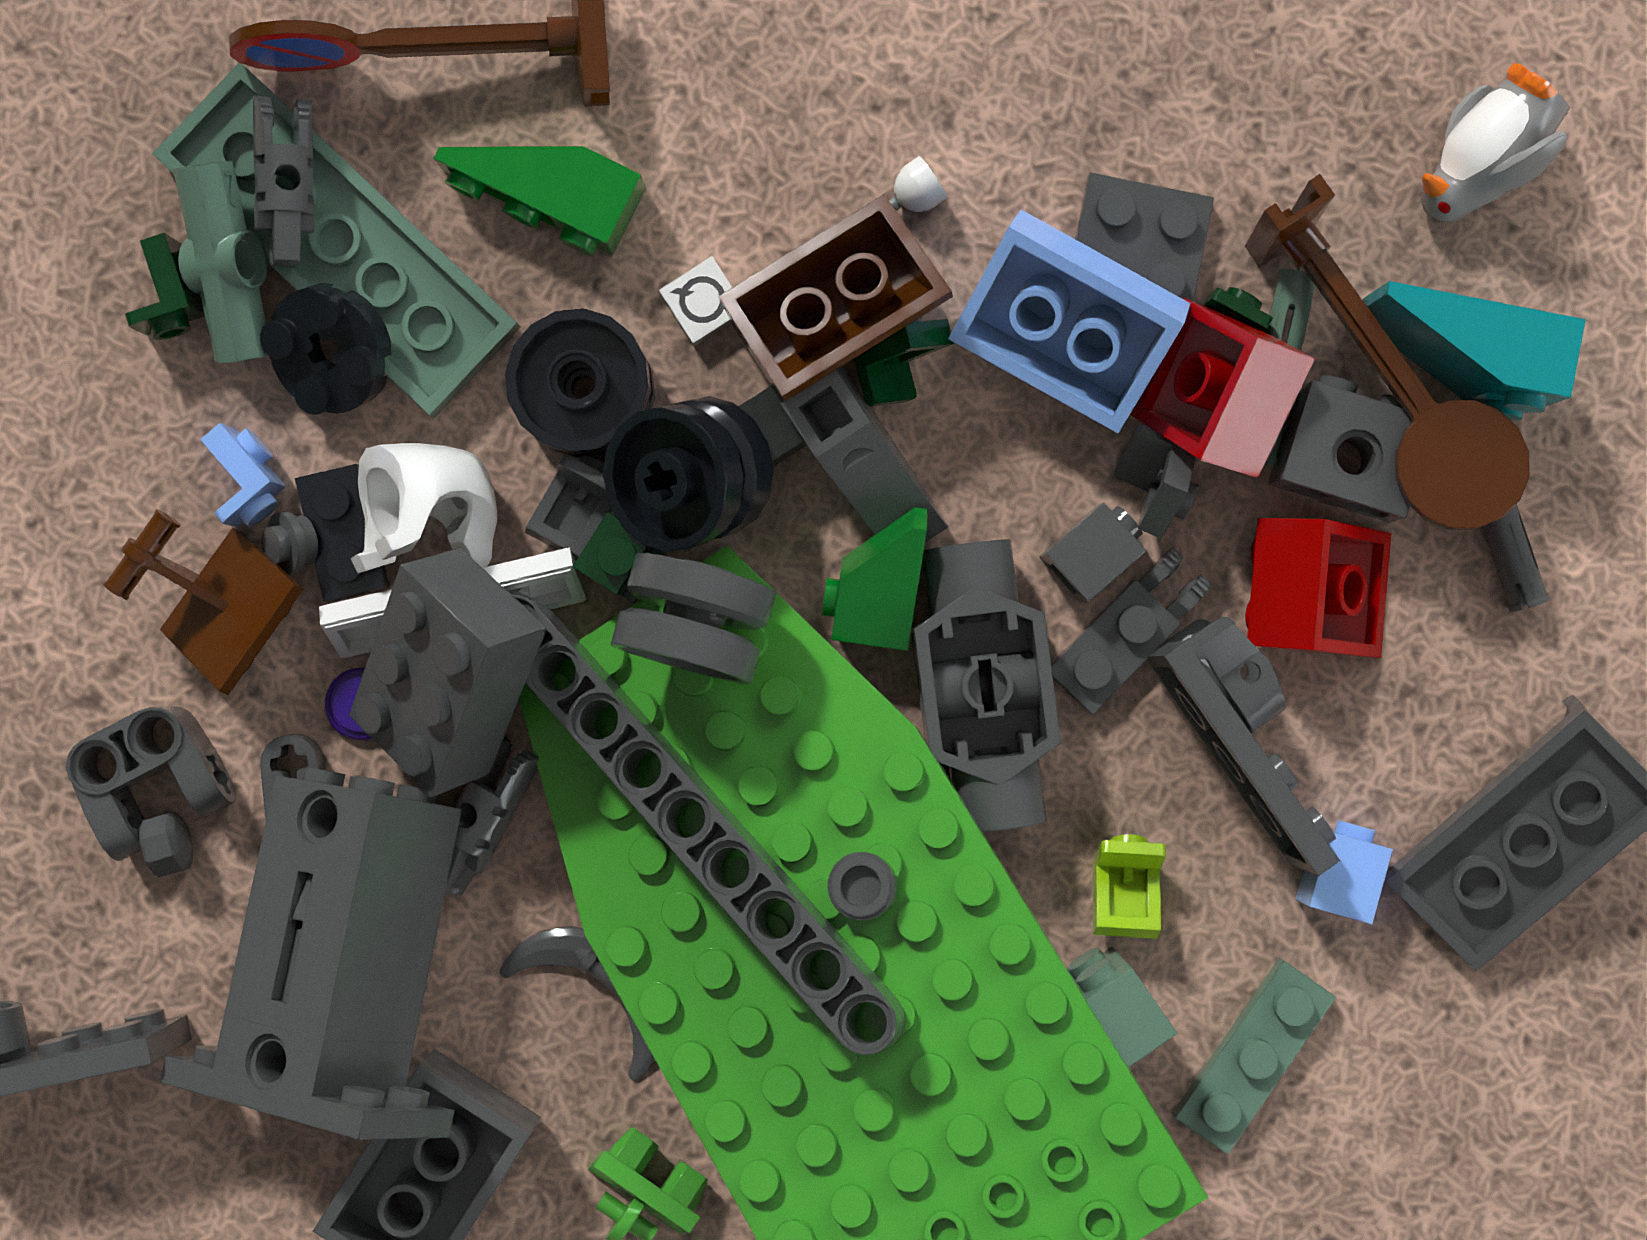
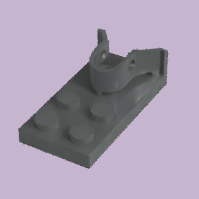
(1204, 678)
(1526, 838)
(83, 1049)

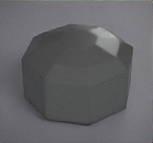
(166, 844)

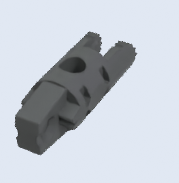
(279, 210)
(487, 814)

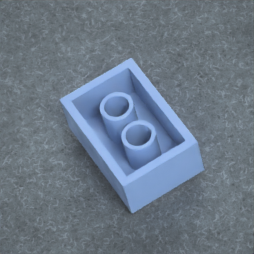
(1069, 321)

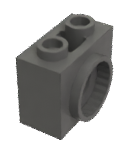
(1322, 420)

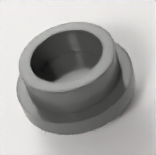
(290, 541)

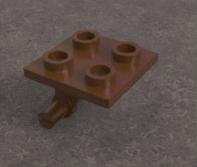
(226, 607)

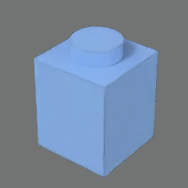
(1355, 882)

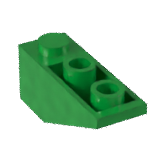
(554, 184)

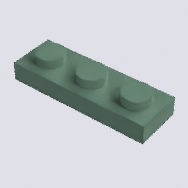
(1253, 1055)

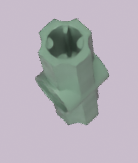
(222, 260)

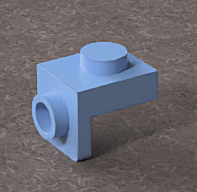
(245, 460)

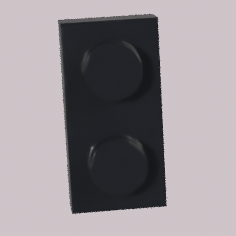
(335, 510)

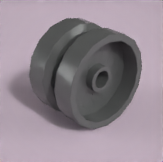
(696, 608)

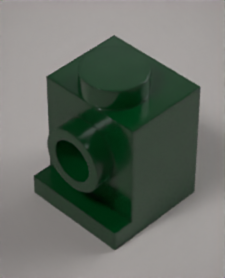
(611, 555)

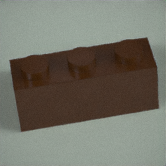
(834, 297)

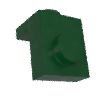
(177, 302)
(886, 368)

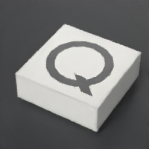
(696, 300)

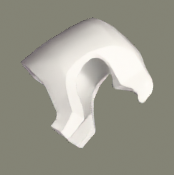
(416, 480)

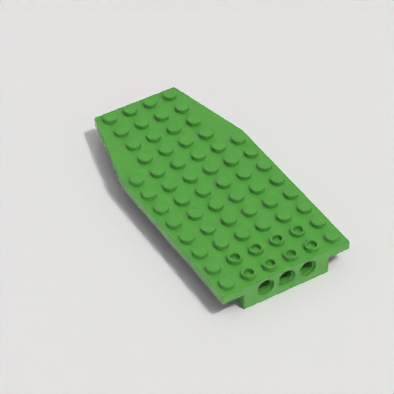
(1003, 1091)

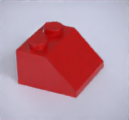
(1223, 390)
(1318, 587)

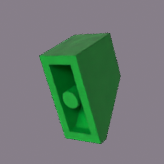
(879, 586)

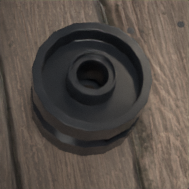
(557, 355)

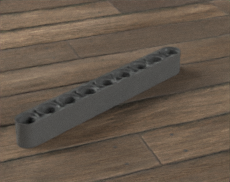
(720, 835)

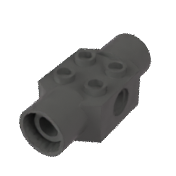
(986, 683)

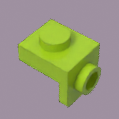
(1127, 887)

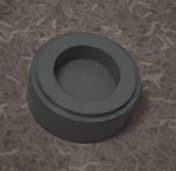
(862, 886)

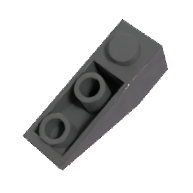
(859, 453)

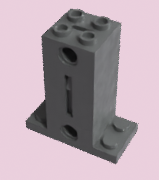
(334, 961)

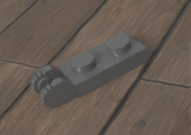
(1124, 635)

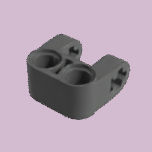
(110, 803)

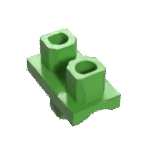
(671, 1203)

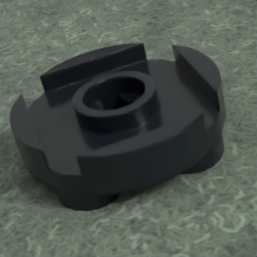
(296, 352)

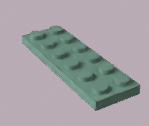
(434, 313)

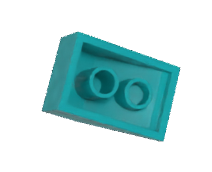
(1483, 347)

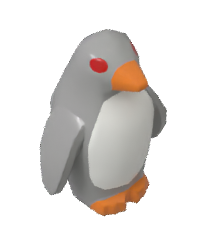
(1495, 144)

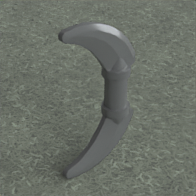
(571, 948)

